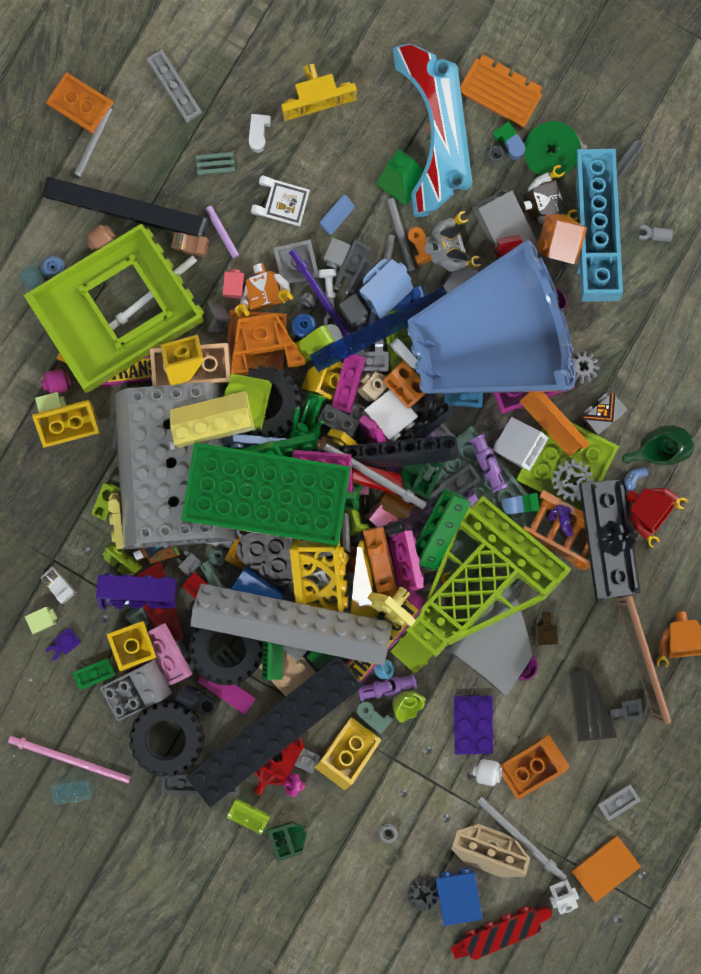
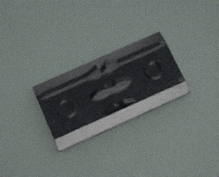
(609, 539)

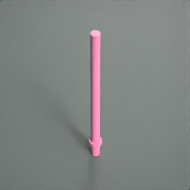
(22, 743)

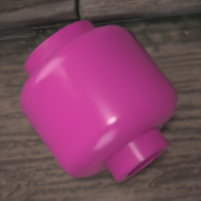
(56, 381)

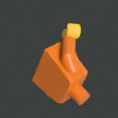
(680, 639)

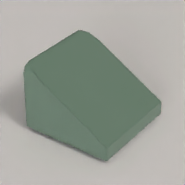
(137, 615)

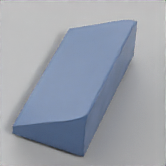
(337, 215)

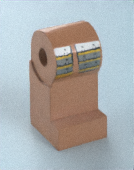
(190, 244)

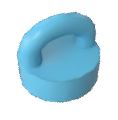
(385, 671)

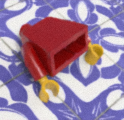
(652, 509)

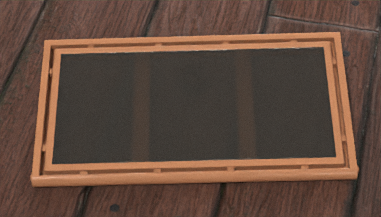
(643, 659)

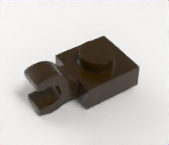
(547, 633)

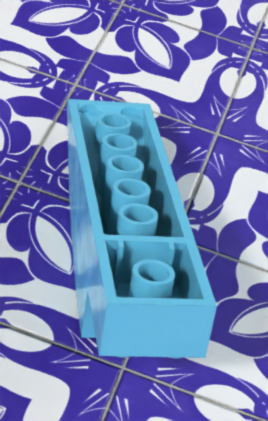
(599, 212)

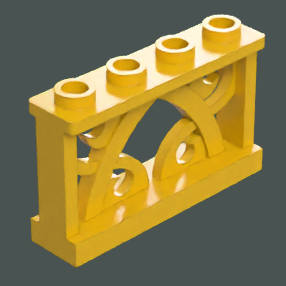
(299, 557)

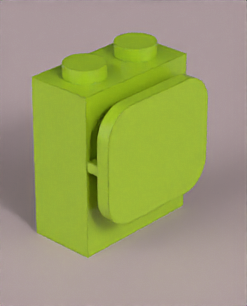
(257, 392)

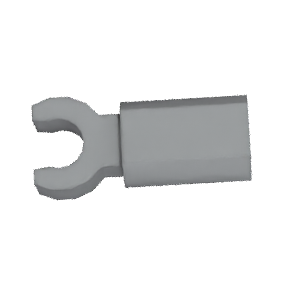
(657, 234)

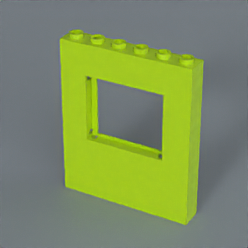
(81, 329)

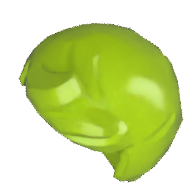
(407, 704)

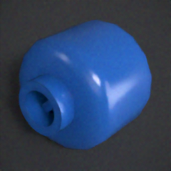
(301, 332)

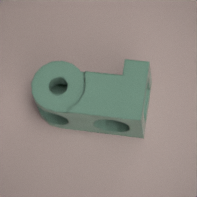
(373, 718)

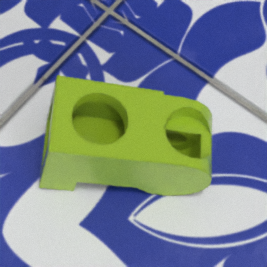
(101, 506)

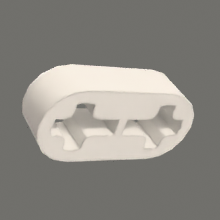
(404, 353)

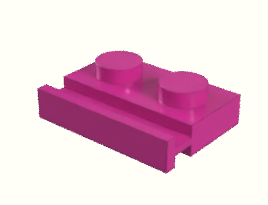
(371, 431)

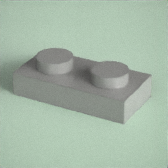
(618, 802)

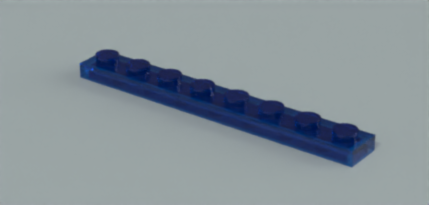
(372, 333)

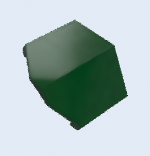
(421, 478)
(287, 840)

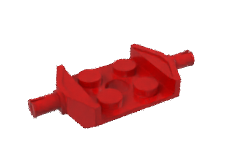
(278, 772)

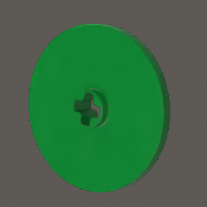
(552, 134)

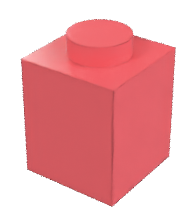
(233, 284)

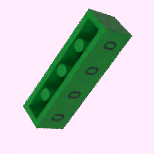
(441, 528)

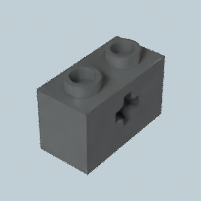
(353, 312)
(340, 421)

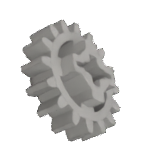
(570, 472)

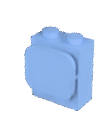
(385, 286)

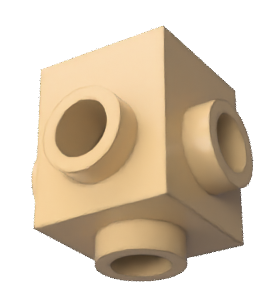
(372, 386)

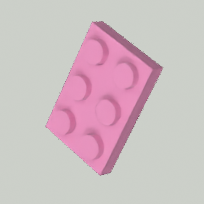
(168, 654)

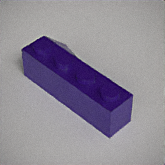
(135, 591)

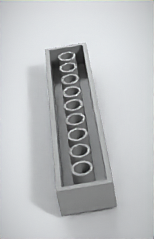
(291, 624)

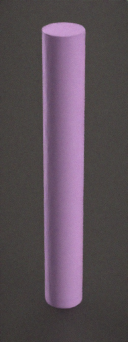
(222, 232)

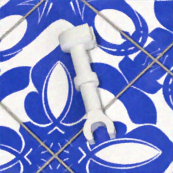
(328, 274)

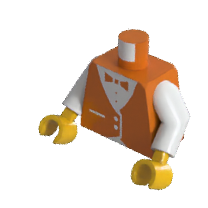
(263, 291)

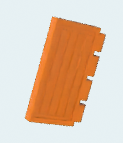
(500, 92)

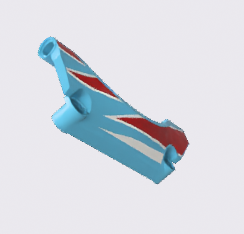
(449, 147)

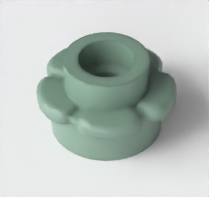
(218, 550)

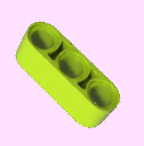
(313, 342)

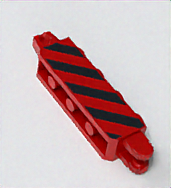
(501, 933)

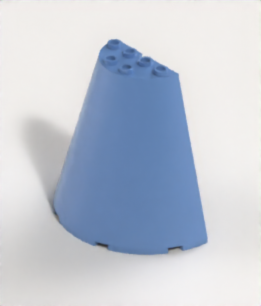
(496, 332)

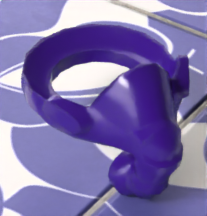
(563, 517)

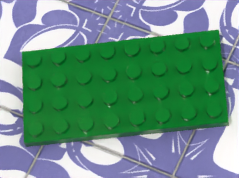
(266, 494)

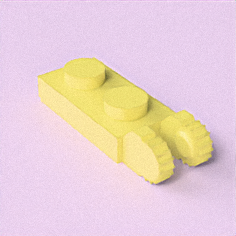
(115, 517)

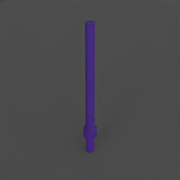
(302, 267)

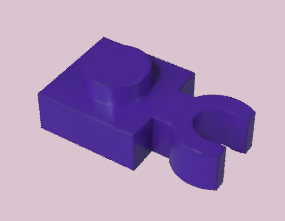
(65, 642)

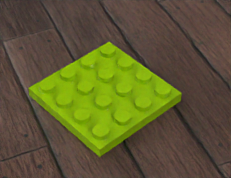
(596, 456)

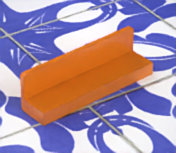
(554, 422)

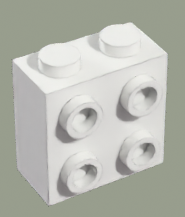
(390, 415)
(520, 443)

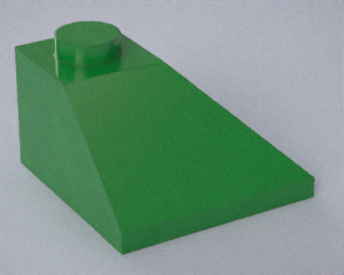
(400, 177)

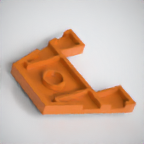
(262, 335)

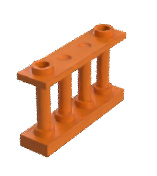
(549, 501)

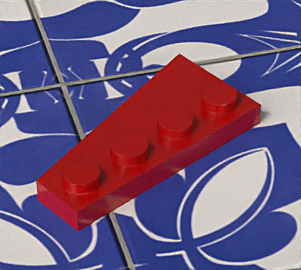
(163, 615)

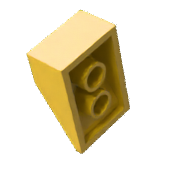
(347, 754)

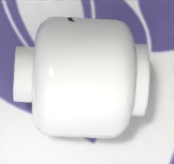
(488, 772)

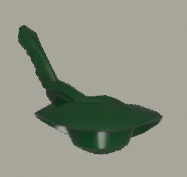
(663, 446)

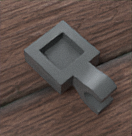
(629, 710)

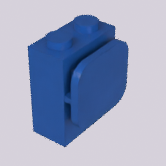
(252, 582)
(458, 896)

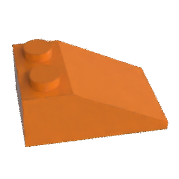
(534, 767)

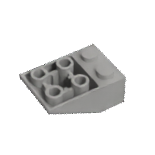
(136, 690)

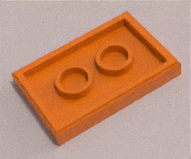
(79, 102)
(606, 868)

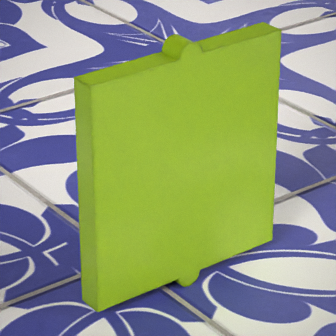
(411, 653)

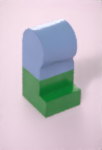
(511, 141)
(520, 504)

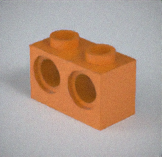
(404, 384)

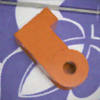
(417, 238)

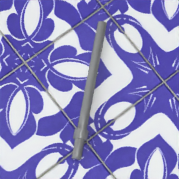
(406, 495)
(549, 864)

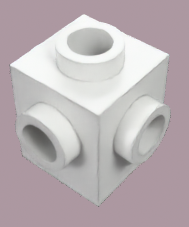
(563, 897)

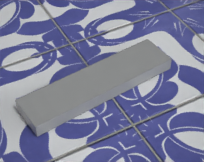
(174, 86)

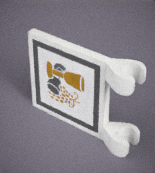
(284, 202)

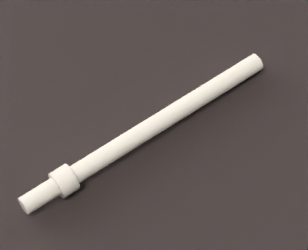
(122, 318)

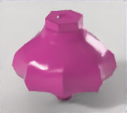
(293, 785)

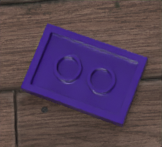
(473, 724)

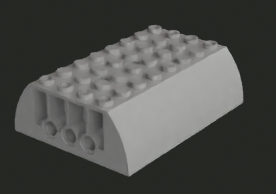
(143, 471)

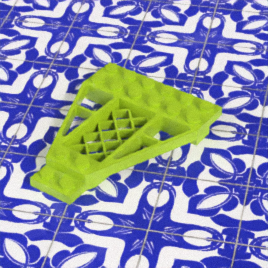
(514, 550)

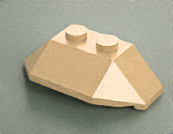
(491, 851)

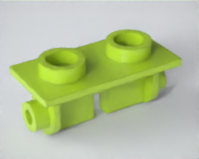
(114, 556)

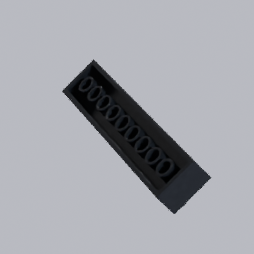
(274, 730)

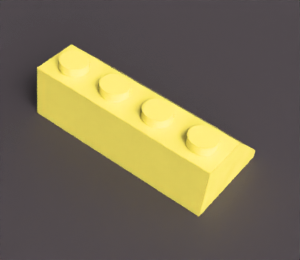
(211, 419)

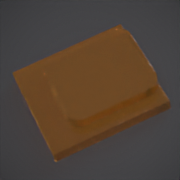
(396, 505)

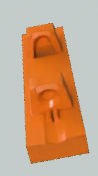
(380, 561)

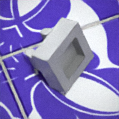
(190, 564)
(307, 760)

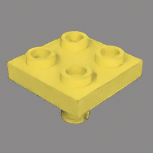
(392, 607)

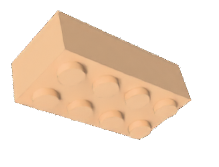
(214, 368)
(293, 673)

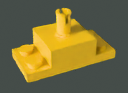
(317, 95)

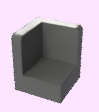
(215, 318)

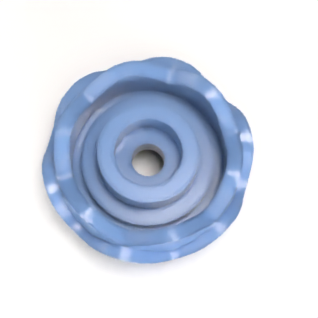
(55, 261)

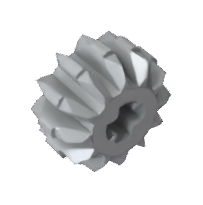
(589, 366)

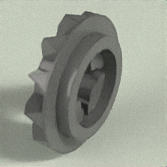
(426, 886)

